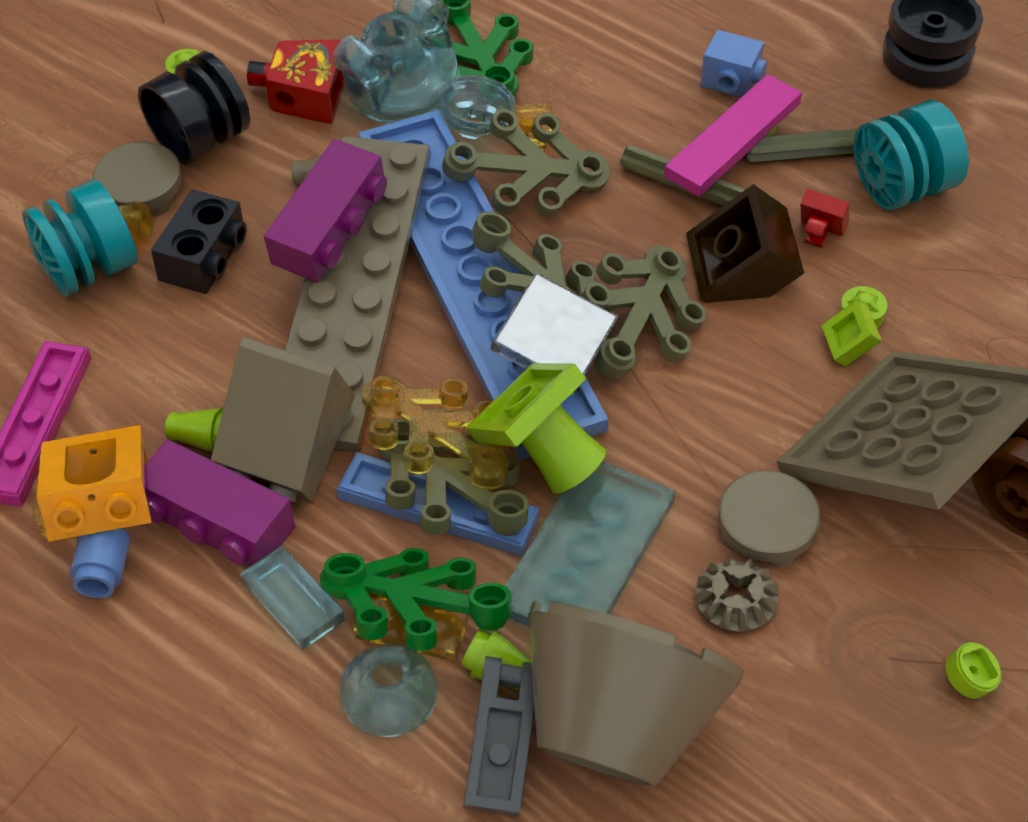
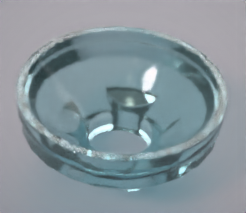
(473, 98)
(393, 708)

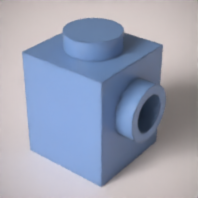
(733, 64)

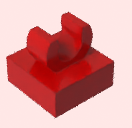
(822, 216)

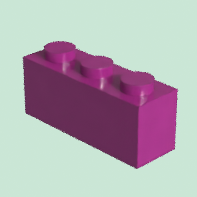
(326, 210)
(215, 505)

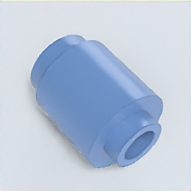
(99, 562)

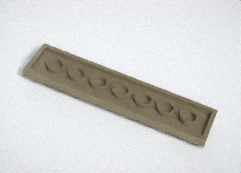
(352, 306)

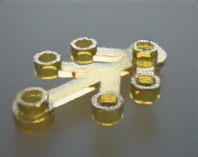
(391, 398)

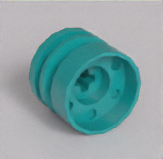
(911, 154)
(87, 234)

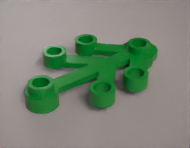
(483, 53)
(351, 579)

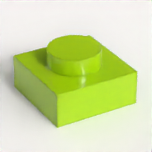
(851, 333)

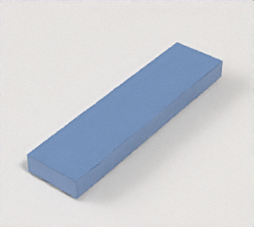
(365, 487)

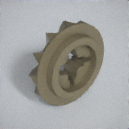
(735, 612)

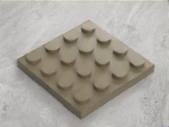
(913, 429)

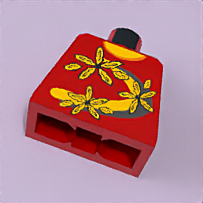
(301, 79)

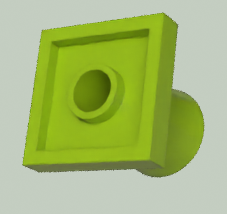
(533, 415)

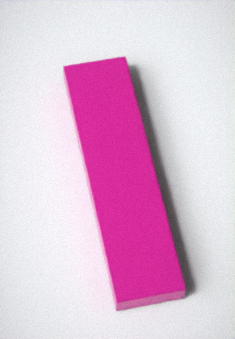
(732, 135)
(38, 416)

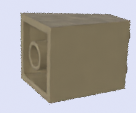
(281, 419)

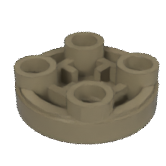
(140, 174)
(768, 517)

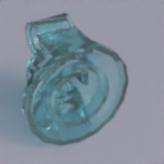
(399, 61)

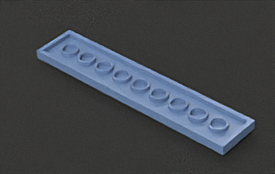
(455, 267)

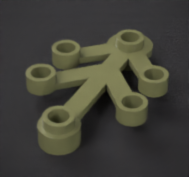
(531, 162)
(491, 235)
(662, 270)
(505, 508)

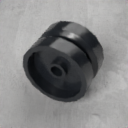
(932, 40)

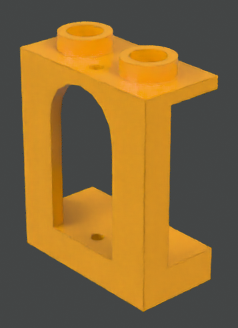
(111, 473)

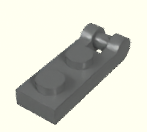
(500, 740)

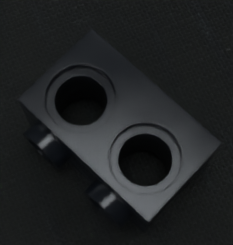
(199, 241)

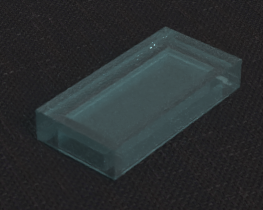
(292, 597)

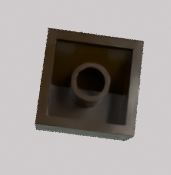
(745, 249)

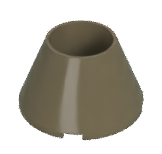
(620, 691)

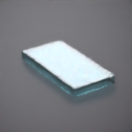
(590, 543)

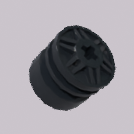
(194, 107)

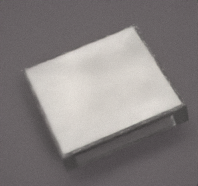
(553, 327)

